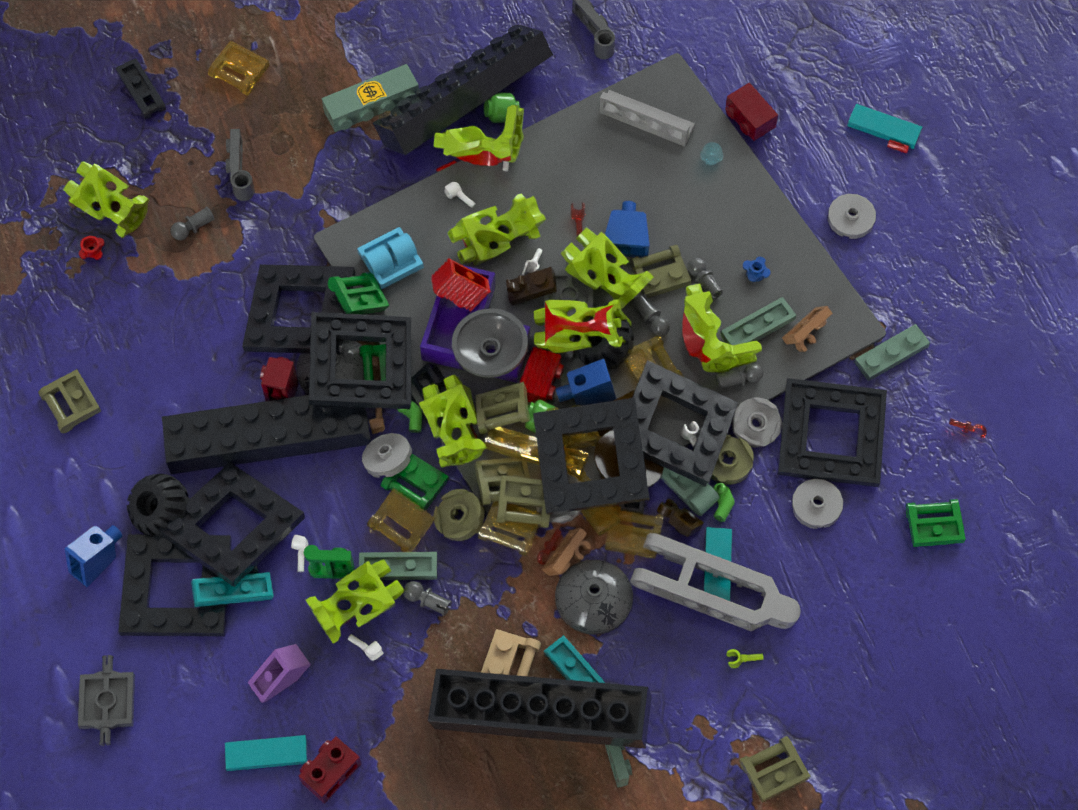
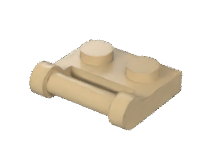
(504, 650)

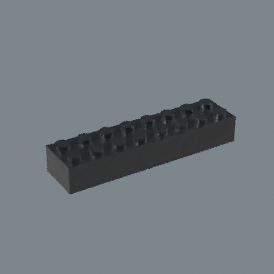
(462, 88)
(260, 433)
(540, 708)

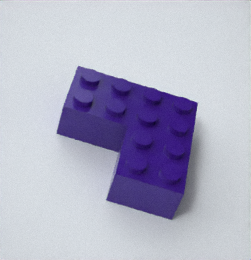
(443, 320)

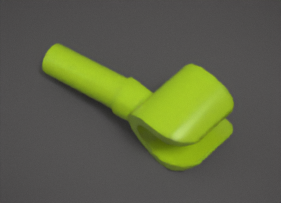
(742, 658)

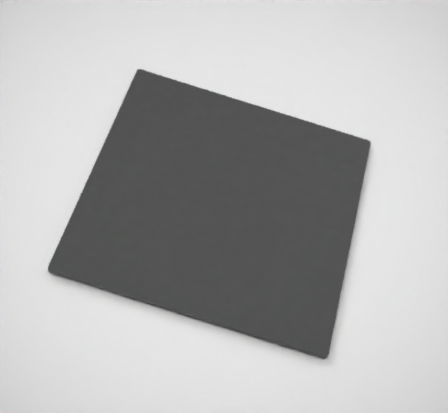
(708, 210)

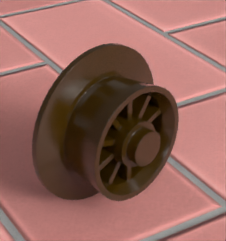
(607, 462)

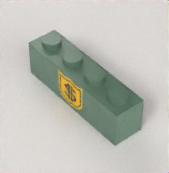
(369, 98)

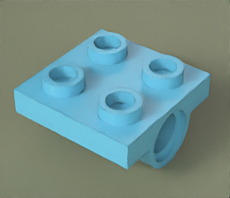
(391, 257)

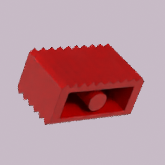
(460, 285)
(541, 374)

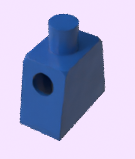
(629, 230)
(588, 385)
(92, 553)

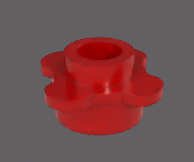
(87, 243)

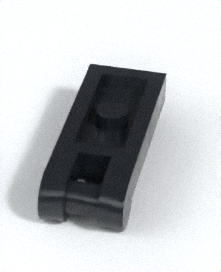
(140, 88)

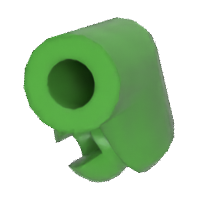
(415, 417)
(725, 502)

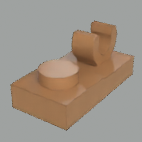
(814, 320)
(568, 548)

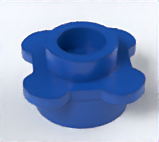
(756, 275)

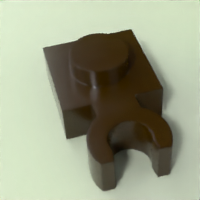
(681, 519)

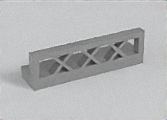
(646, 117)

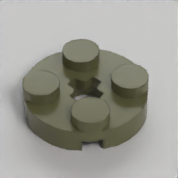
(740, 466)
(468, 524)

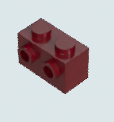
(751, 112)
(279, 379)
(329, 769)

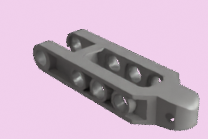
(775, 610)

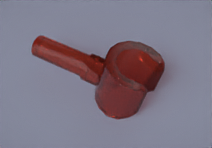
(578, 215)

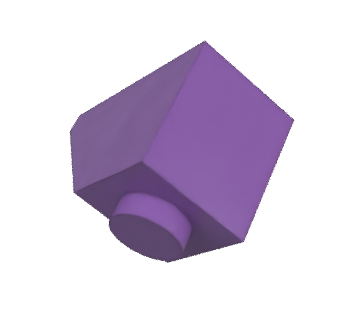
(278, 672)

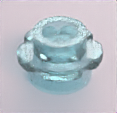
(712, 148)

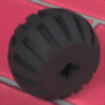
(602, 349)
(155, 502)

